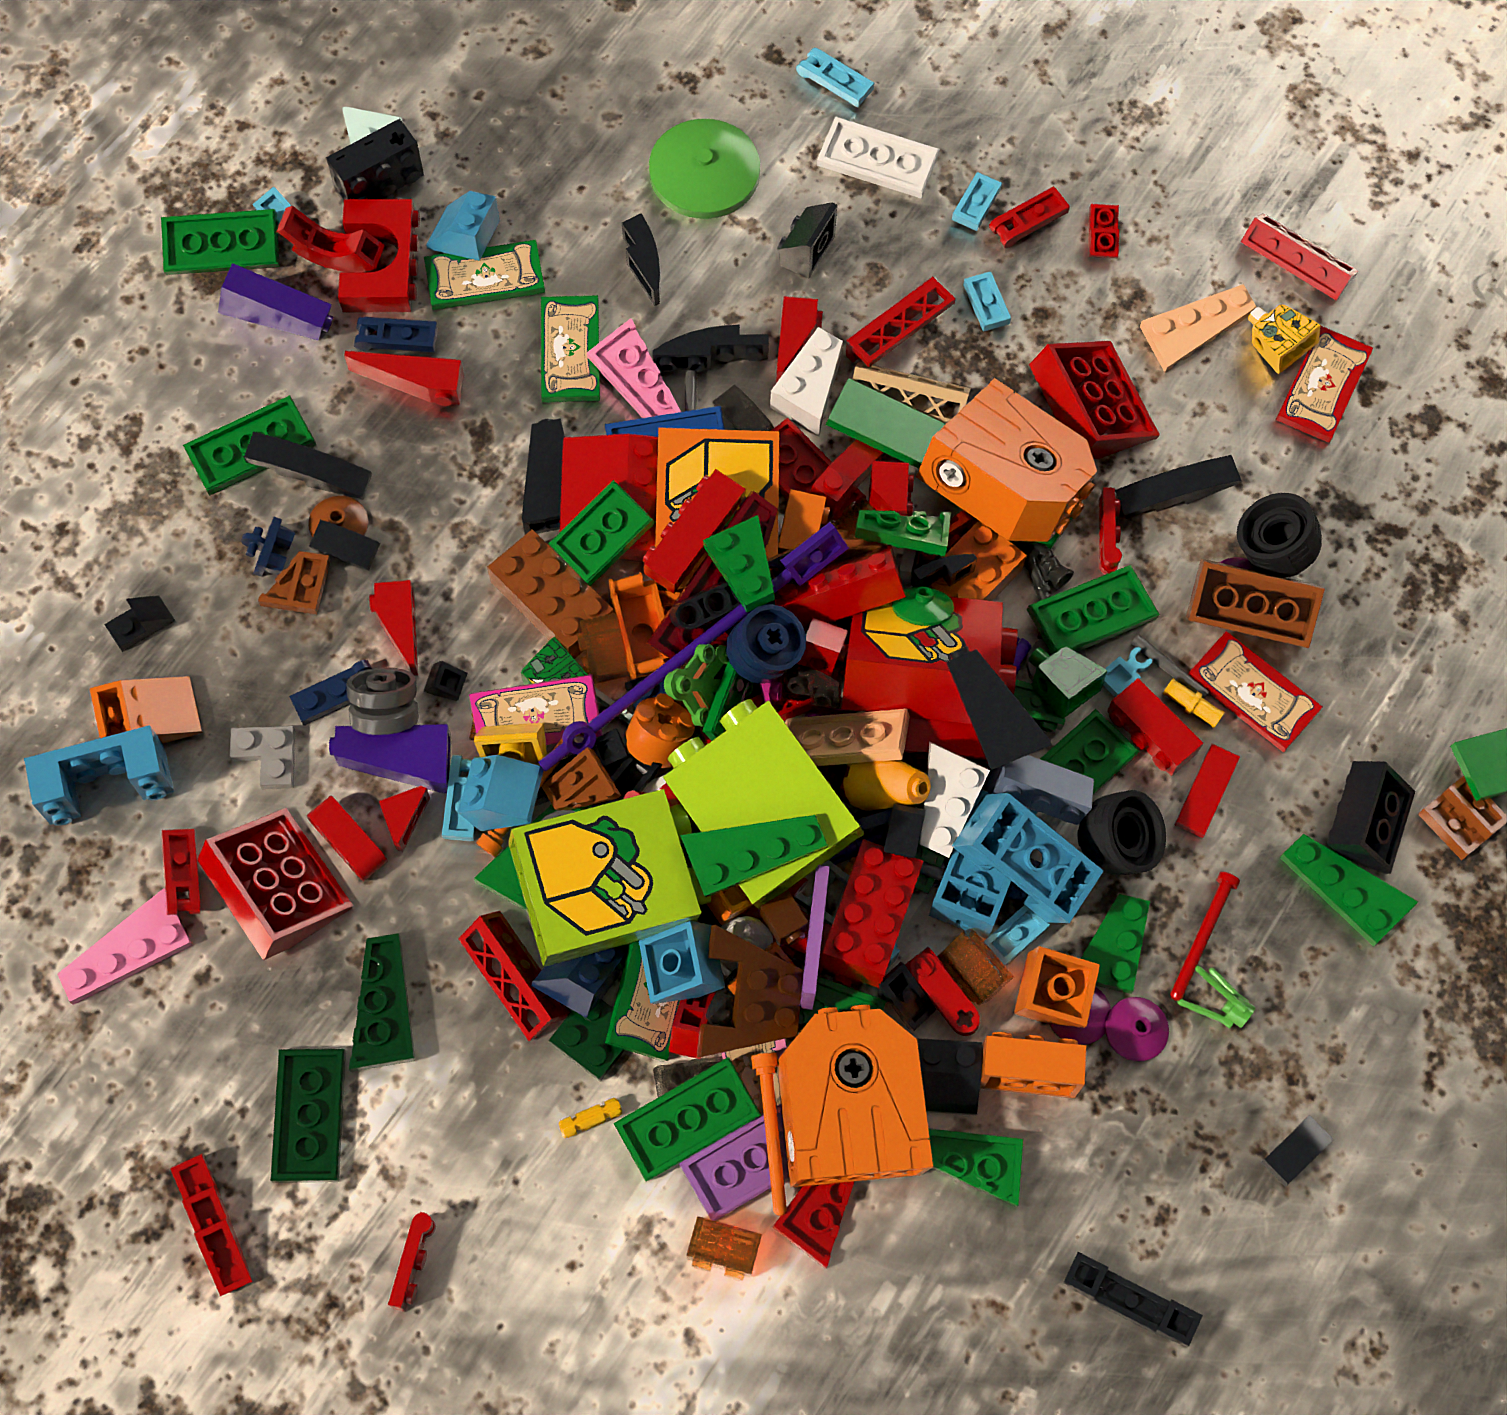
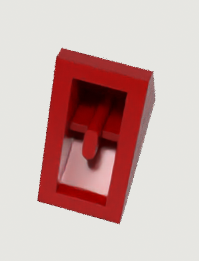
(403, 814)

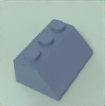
(1044, 788)

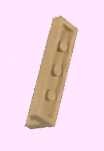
(916, 384)

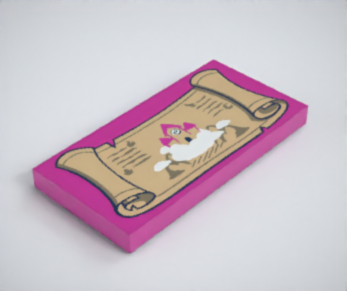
(548, 702)

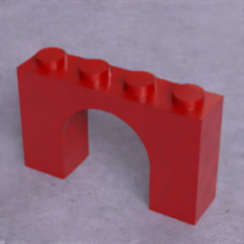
(393, 286)

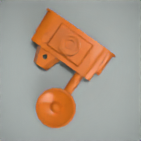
(639, 612)

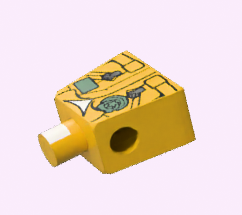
(1282, 335)

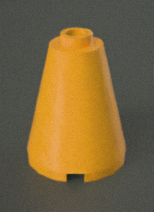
(883, 783)

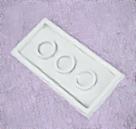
(878, 157)

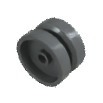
(382, 701)

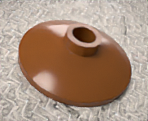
(352, 512)

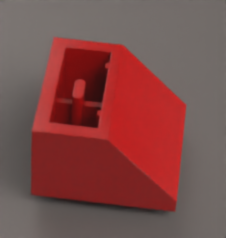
(891, 487)

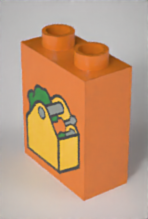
(690, 454)

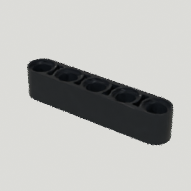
(728, 601)

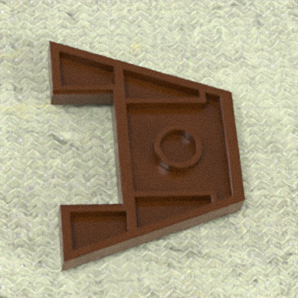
(764, 999)

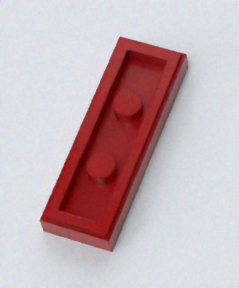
(1207, 790)

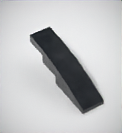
(309, 465)
(1178, 485)

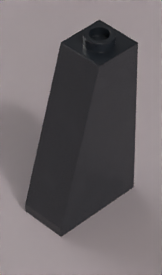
(543, 477)
(995, 713)

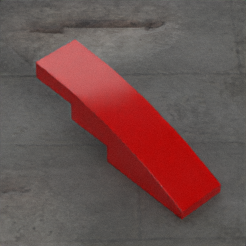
(211, 1224)

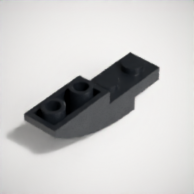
(699, 347)

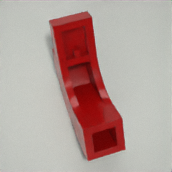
(330, 249)

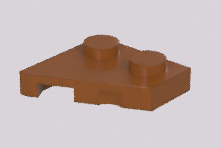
(300, 585)
(580, 783)

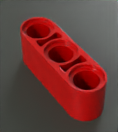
(347, 838)

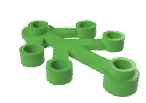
(680, 684)

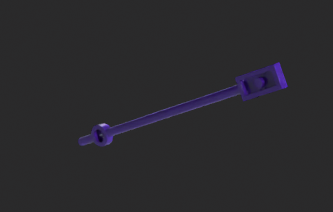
(800, 566)

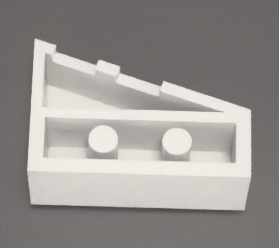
(808, 381)
(951, 797)

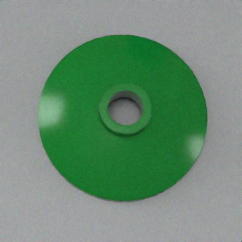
(924, 606)

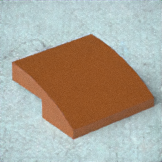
(1462, 820)

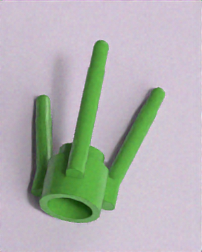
(1237, 1007)

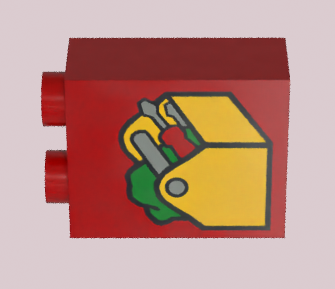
(905, 663)

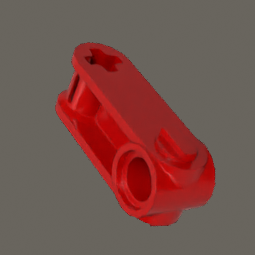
(943, 991)

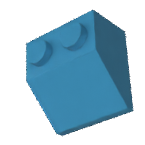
(466, 226)
(500, 792)
(679, 963)

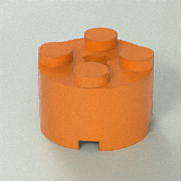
(658, 730)

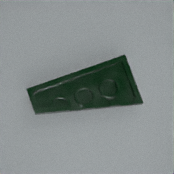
(383, 1014)

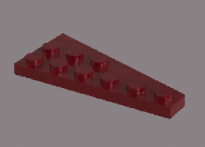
(670, 639)

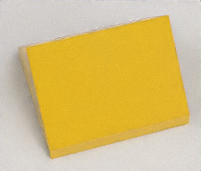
(514, 741)

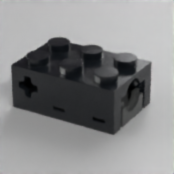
(376, 164)

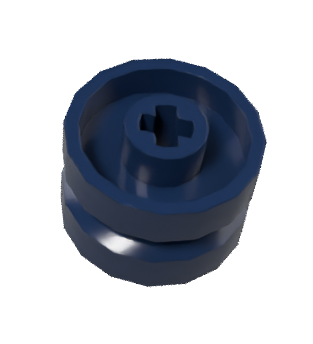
(766, 644)

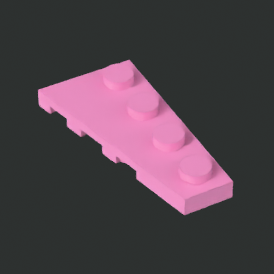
(630, 369)
(126, 950)

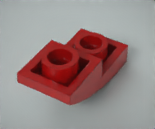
(1103, 231)

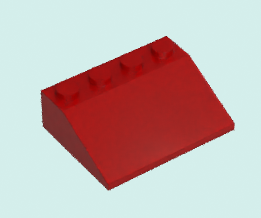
(1093, 395)
(596, 461)
(845, 588)
(273, 882)

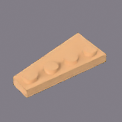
(1187, 328)

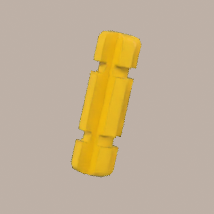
(590, 1117)

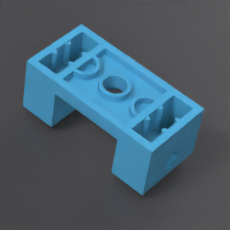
(55, 772)
(1005, 835)
(970, 892)

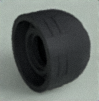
(1280, 534)
(1123, 833)

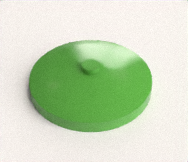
(704, 168)

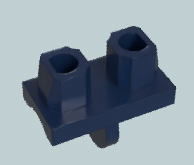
(267, 560)

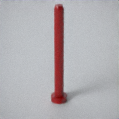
(1226, 883)

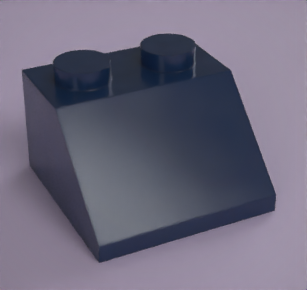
(582, 980)

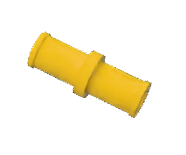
(1193, 702)

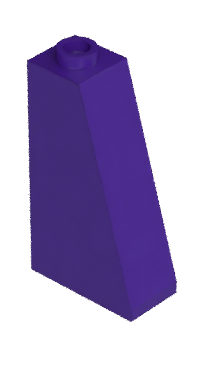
(273, 304)
(410, 757)

